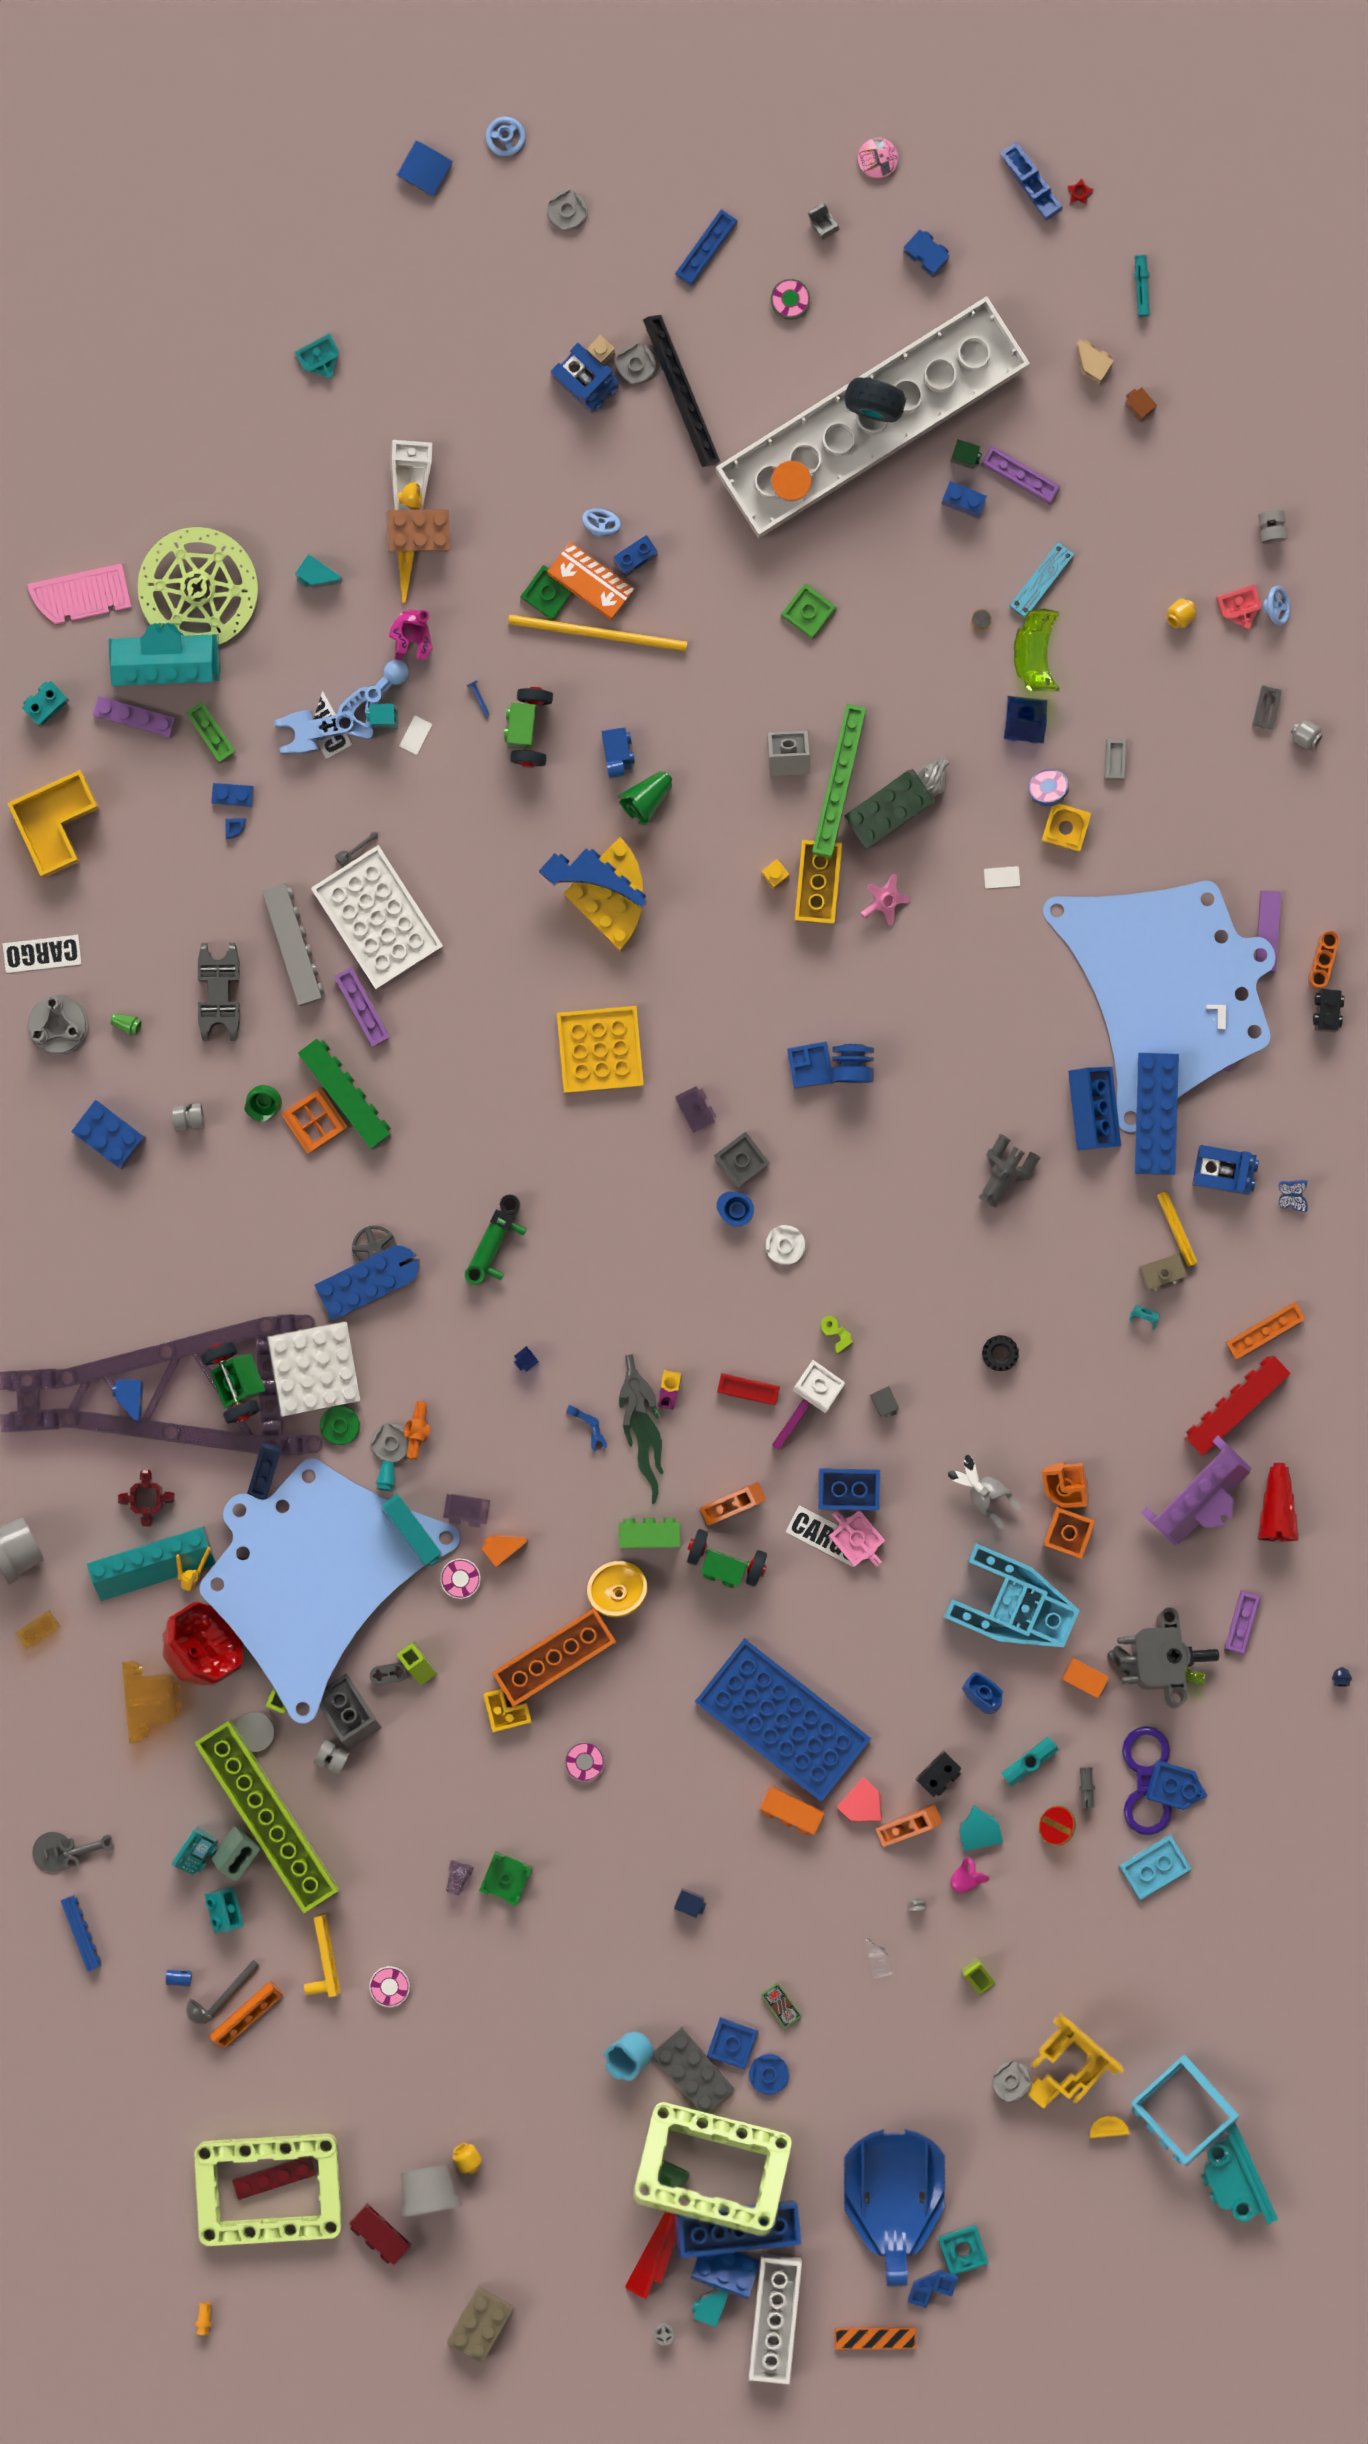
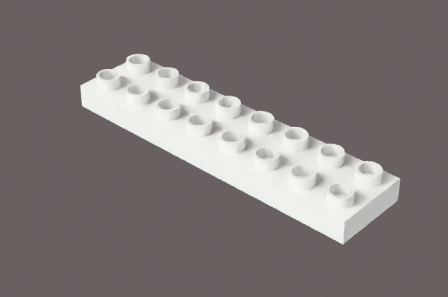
(939, 379)

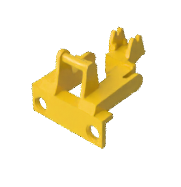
(1097, 2063)

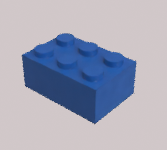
(108, 1134)
(849, 1489)

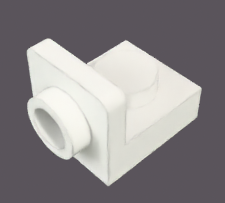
(1221, 1015)

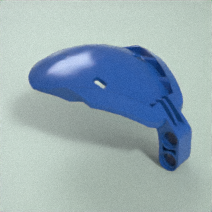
(894, 2172)

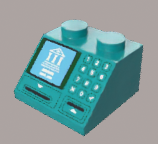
(194, 1851)

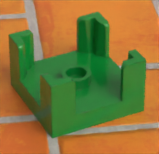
(505, 1878)

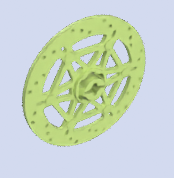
(218, 556)

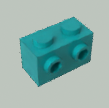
(47, 706)
(223, 1909)

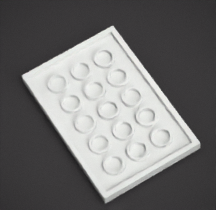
(377, 917)

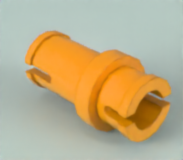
(204, 2318)

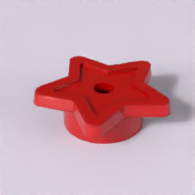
(1080, 186)

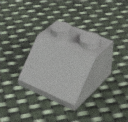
(788, 753)

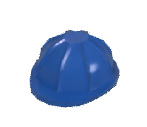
(735, 1208)

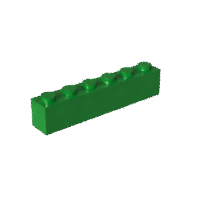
(344, 1094)

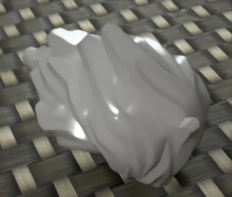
(934, 776)

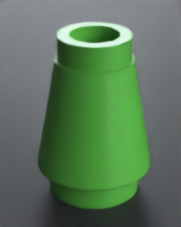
(128, 1024)

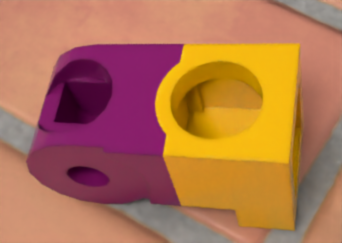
(669, 1389)

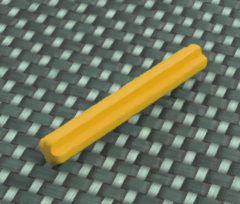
(1177, 1228)

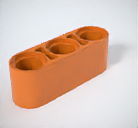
(1329, 952)

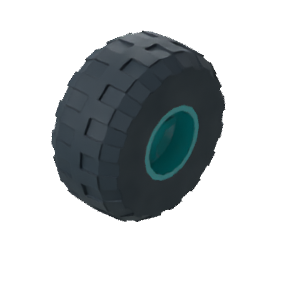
(875, 399)

